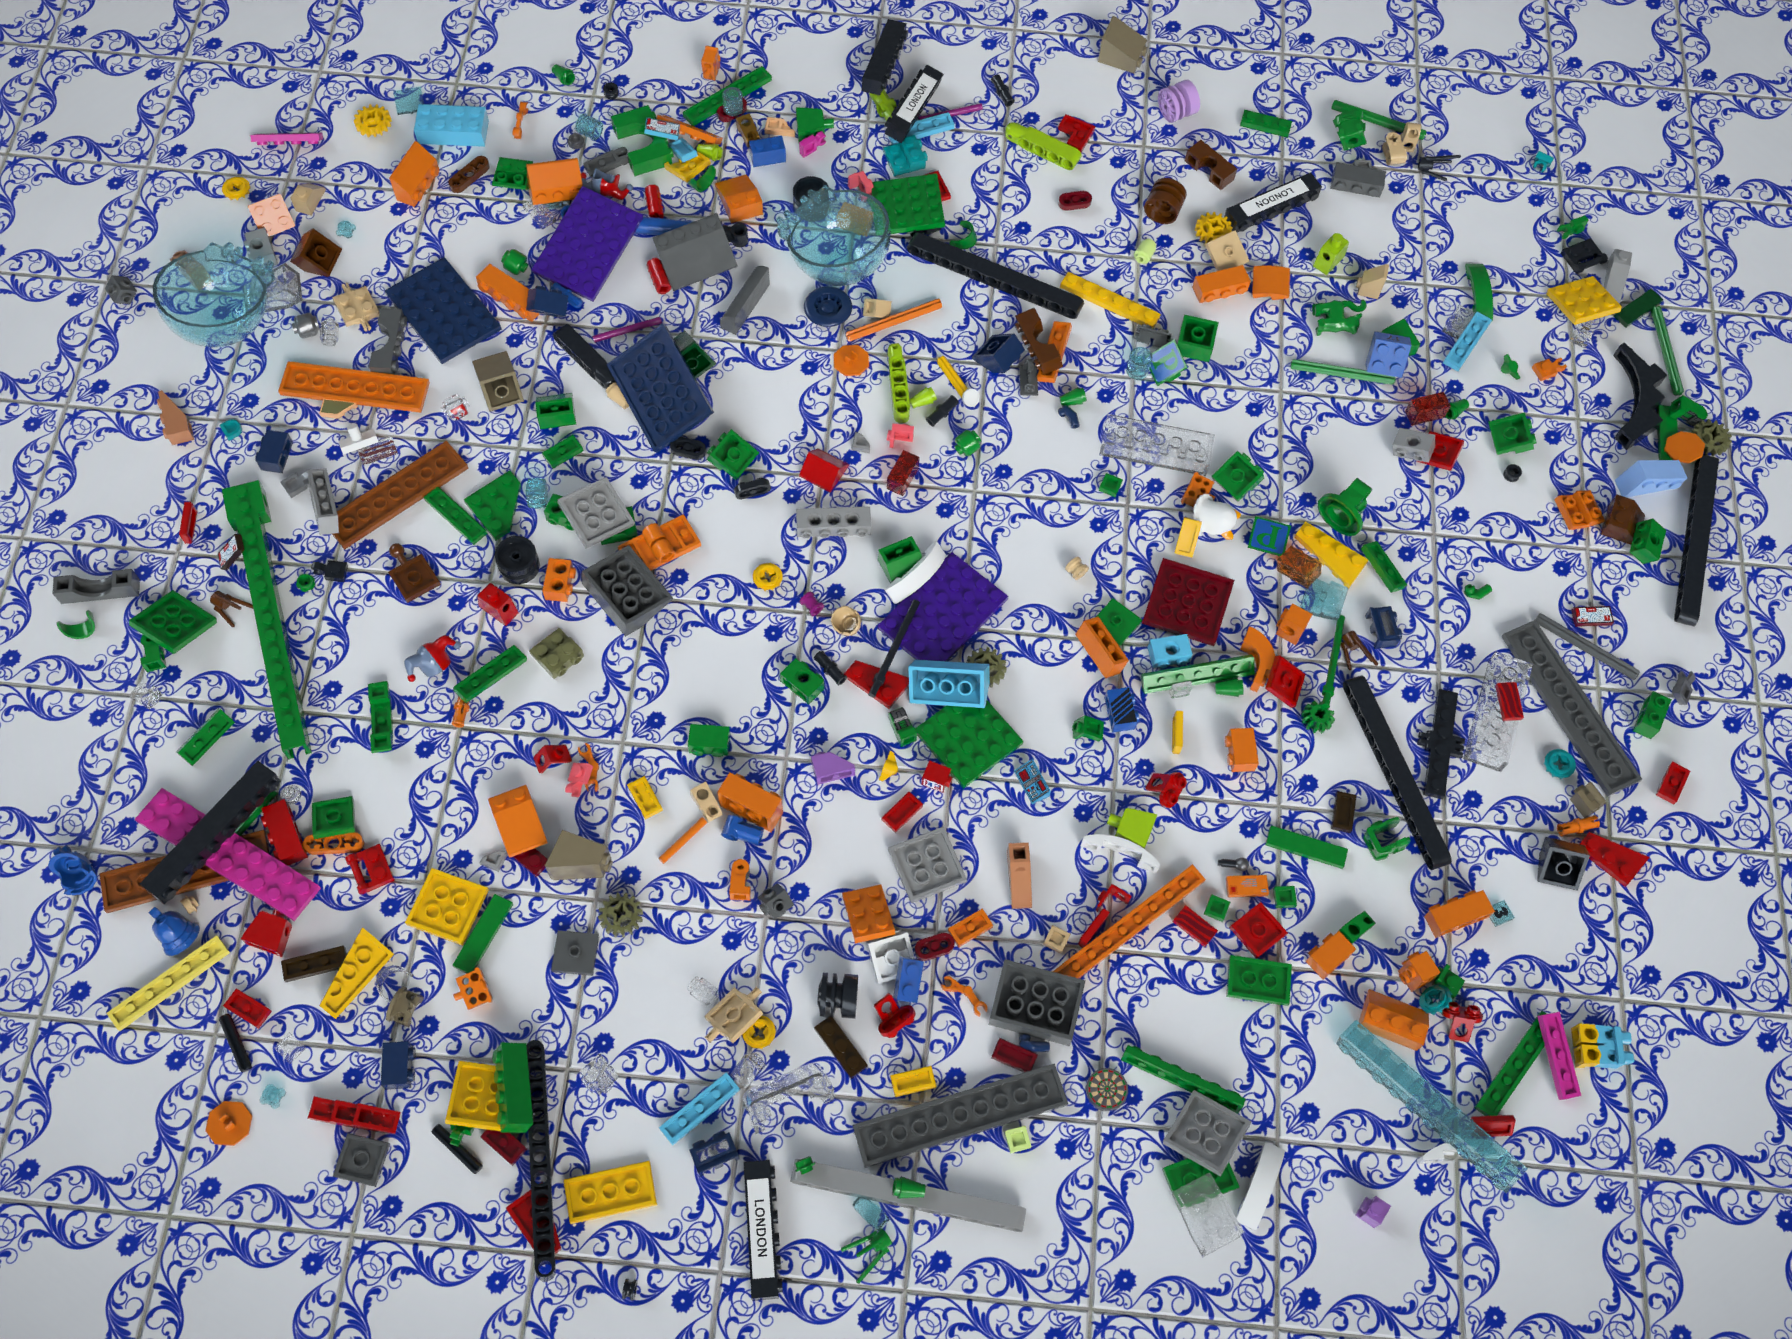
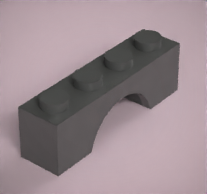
(391, 324)
(75, 589)

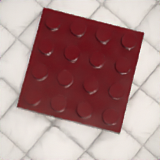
(1188, 601)

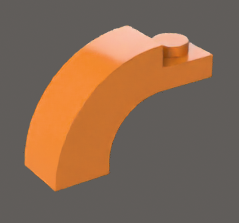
(1259, 646)

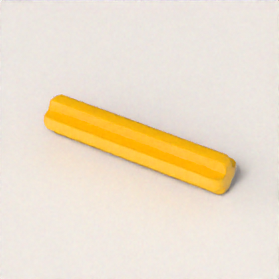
(952, 375)

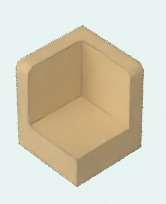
(876, 308)

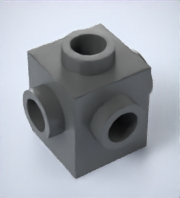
(120, 289)
(775, 901)

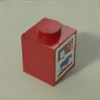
(937, 776)

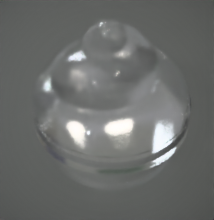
(291, 794)

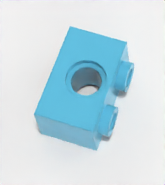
(1177, 644)

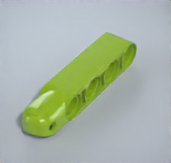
(1043, 145)
(897, 372)

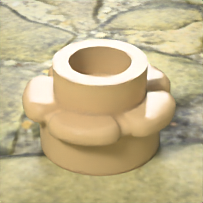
(189, 904)

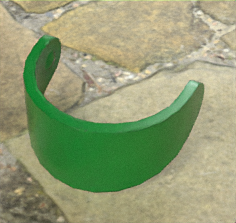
(704, 181)
(968, 241)
(78, 631)

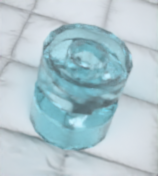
(1139, 363)

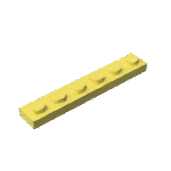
(168, 983)

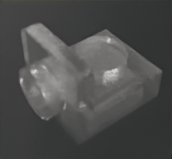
(146, 695)
(748, 1069)

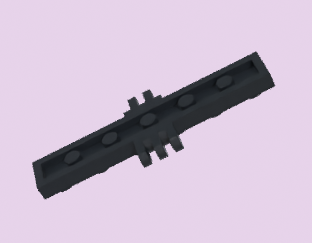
(1441, 744)

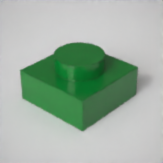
(1110, 485)
(1284, 896)
(1216, 908)

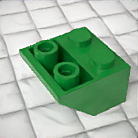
(511, 173)
(555, 411)
(899, 558)

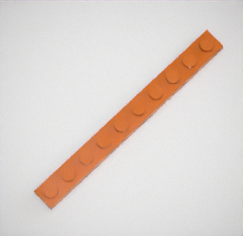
(1132, 923)

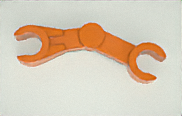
(523, 110)
(589, 758)
(967, 991)

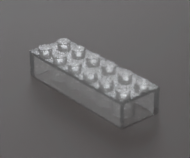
(1157, 444)
(1490, 736)

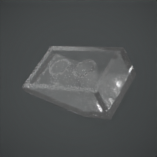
(285, 289)
(1207, 1215)

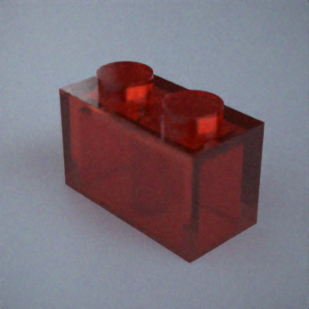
(1427, 408)
(903, 472)

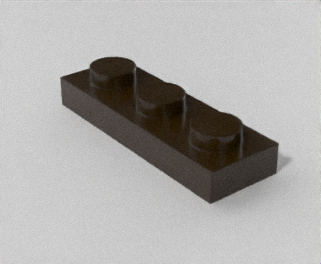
(313, 963)
(840, 1047)

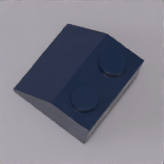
(999, 352)

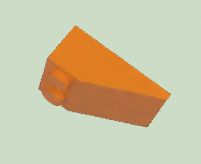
(740, 198)
(517, 820)

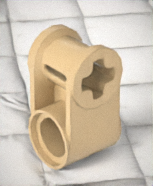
(1394, 149)

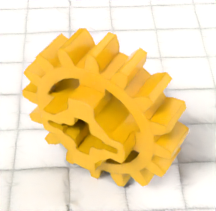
(372, 120)
(1212, 227)

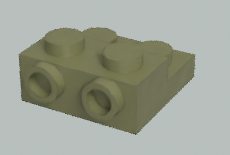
(557, 653)

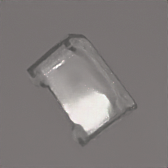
(809, 1077)

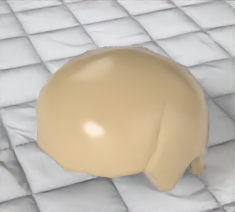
(846, 621)

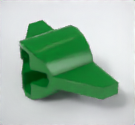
(1510, 367)

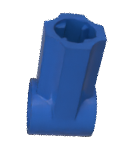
(736, 829)

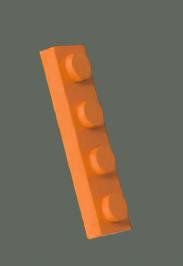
(695, 132)
(1059, 337)

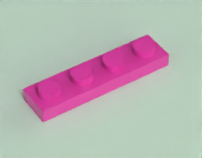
(279, 138)
(1559, 1055)

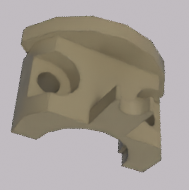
(403, 1006)

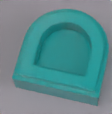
(231, 429)

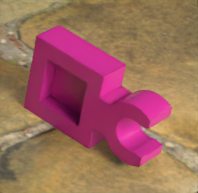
(810, 144)

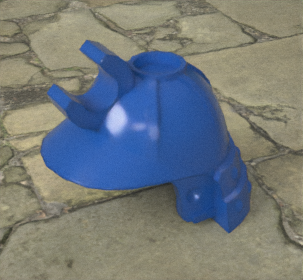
(74, 871)
(173, 931)

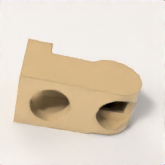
(1410, 135)
(706, 802)

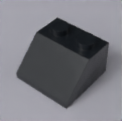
(1562, 863)

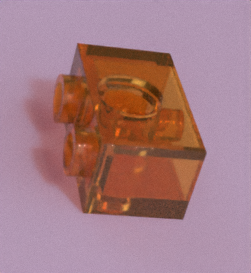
(1299, 566)

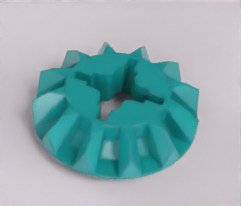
(1564, 758)
(1436, 992)

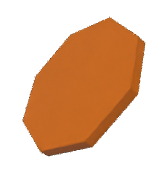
(851, 360)
(1684, 447)
(228, 1123)

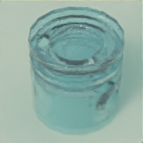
(732, 101)
(589, 126)

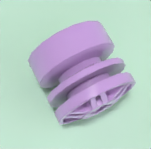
(1179, 101)

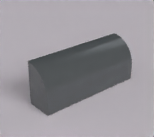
(746, 300)

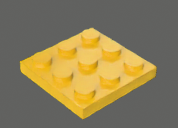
(1583, 300)
(447, 906)
(474, 1097)

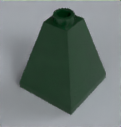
(694, 354)

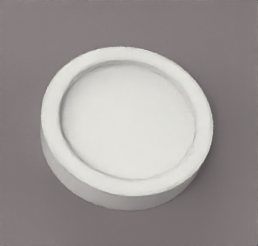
(970, 397)

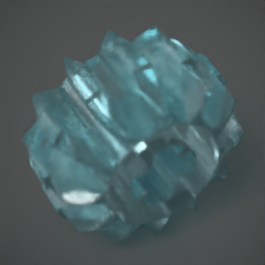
(536, 493)

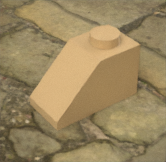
(306, 198)
(1372, 281)

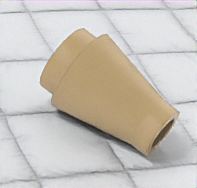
(615, 394)

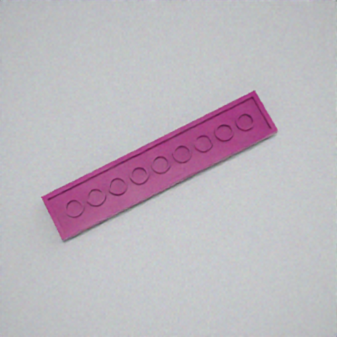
(235, 860)

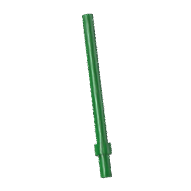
(1328, 688)

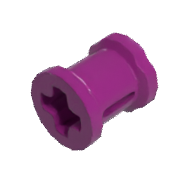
(812, 603)

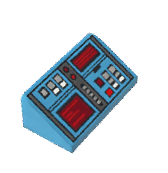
(1032, 782)

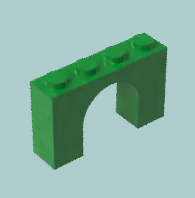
(647, 158)

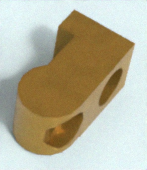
(748, 130)

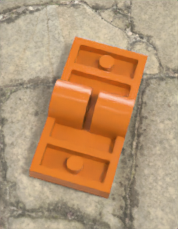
(664, 542)

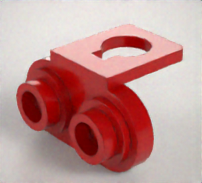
(1169, 789)
(1464, 1015)
(895, 1019)

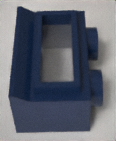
(1384, 626)
(714, 1152)

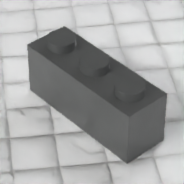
(1358, 179)

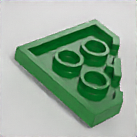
(496, 504)

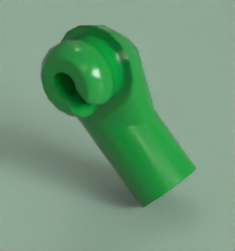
(1478, 594)

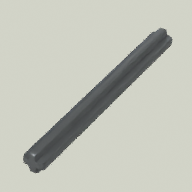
(1587, 646)

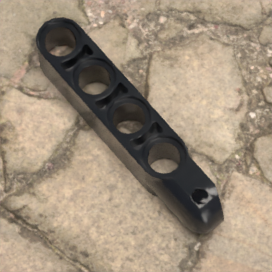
(584, 355)

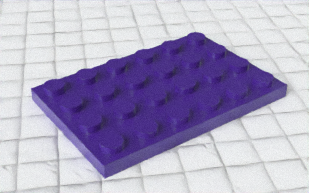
(587, 243)
(949, 611)

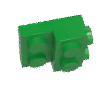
(1512, 434)
(732, 454)
(1238, 475)

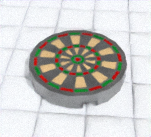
(1106, 1089)

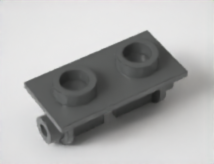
(1145, 333)
(1028, 379)

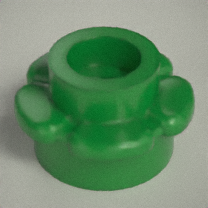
(304, 578)
(804, 1165)

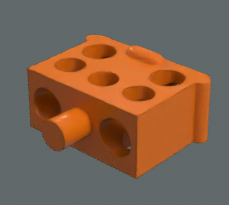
(710, 63)
(1197, 486)
(479, 986)

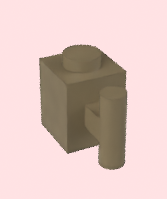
(1587, 799)

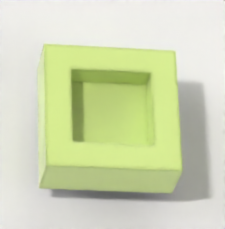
(1017, 1139)

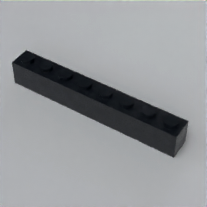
(210, 833)

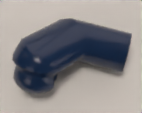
(1071, 414)
(1035, 1046)

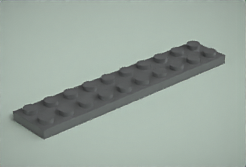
(1572, 709)
(959, 1115)

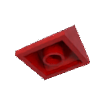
(823, 469)

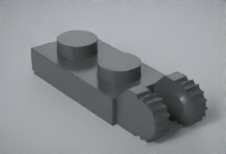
(607, 161)

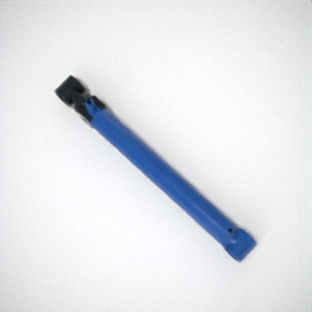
(656, 226)

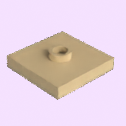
(1227, 251)

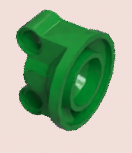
(1344, 510)

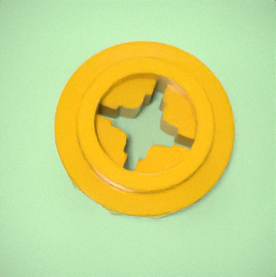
(239, 183)
(772, 570)
(769, 1033)

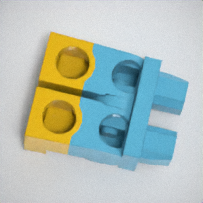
(1600, 1046)

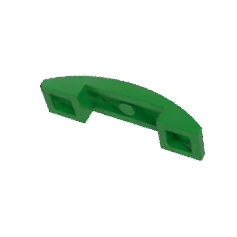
(1481, 289)
(381, 717)

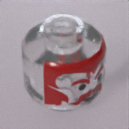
(455, 407)

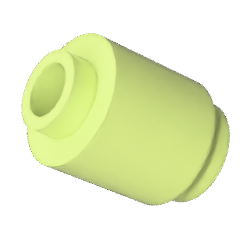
(1145, 251)

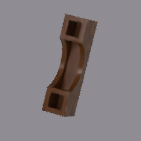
(1046, 355)

